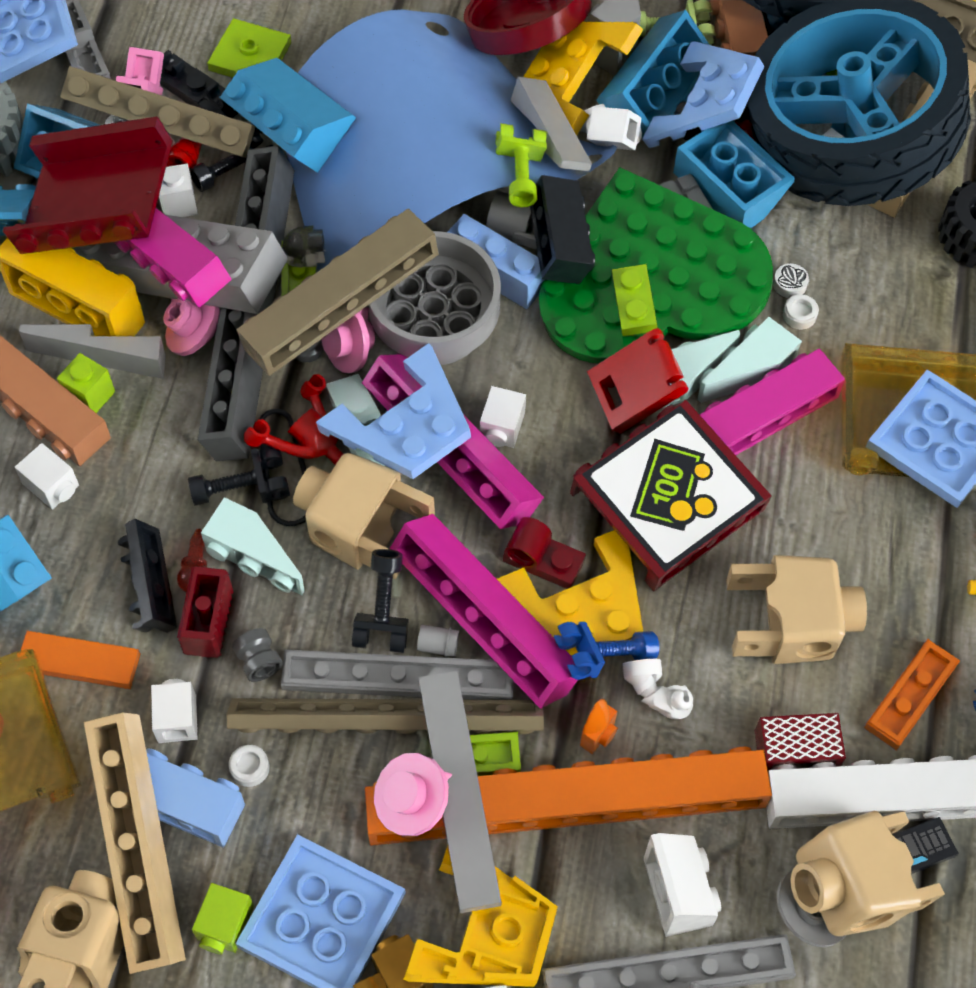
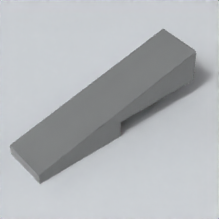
(86, 54)
(541, 107)
(126, 353)

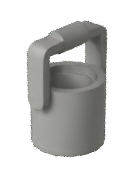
(511, 221)

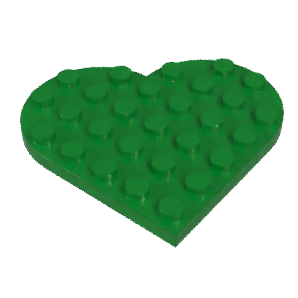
(701, 269)

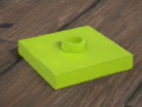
(246, 46)

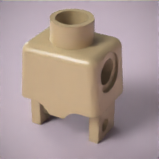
(354, 507)
(804, 609)
(859, 875)
(72, 935)

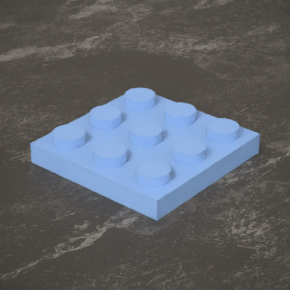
(32, 34)
(932, 438)
(320, 917)

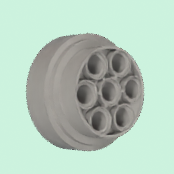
(457, 329)

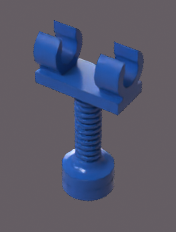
(590, 653)

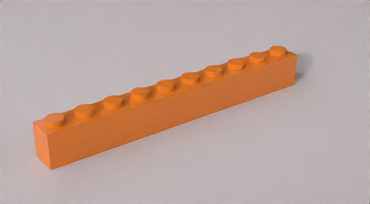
(608, 793)

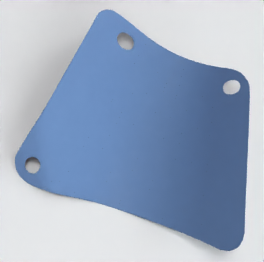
(420, 127)

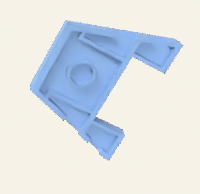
(717, 96)
(412, 432)

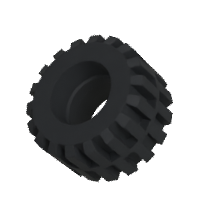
(959, 224)

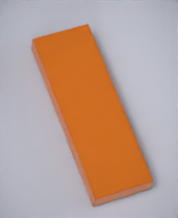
(84, 659)
(911, 694)

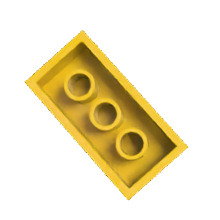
(73, 289)

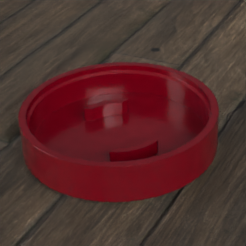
(521, 25)

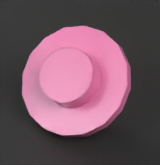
(189, 326)
(350, 343)
(411, 794)

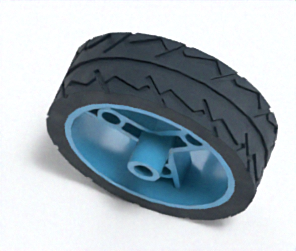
(874, 53)

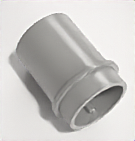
(438, 640)

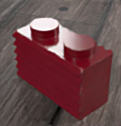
(205, 612)

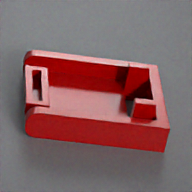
(641, 378)

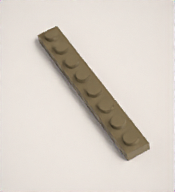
(371, 715)

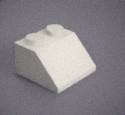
(680, 883)

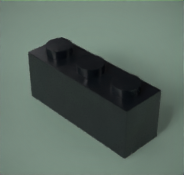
(561, 230)

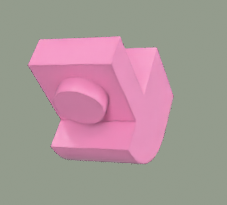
(143, 70)

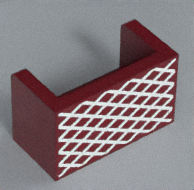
(800, 739)

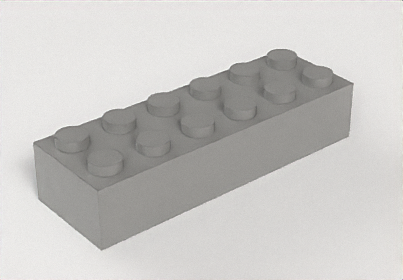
(247, 254)

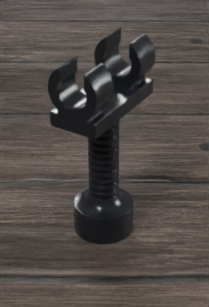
(204, 176)
(272, 489)
(386, 563)

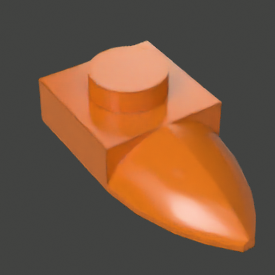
(599, 727)

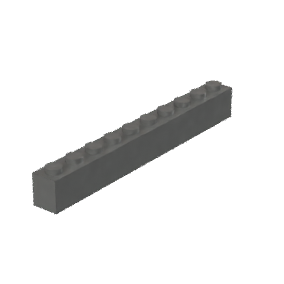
(233, 374)

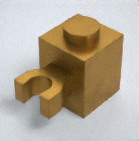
(391, 964)

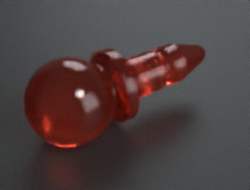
(194, 558)

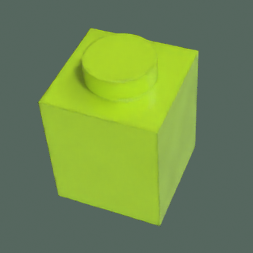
(87, 382)
(222, 919)

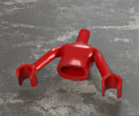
(304, 430)

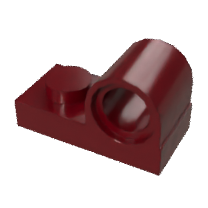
(542, 556)

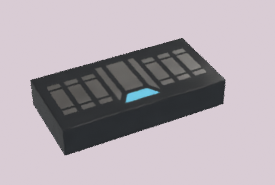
(928, 844)

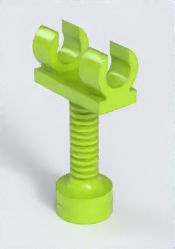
(522, 190)

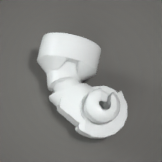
(670, 701)

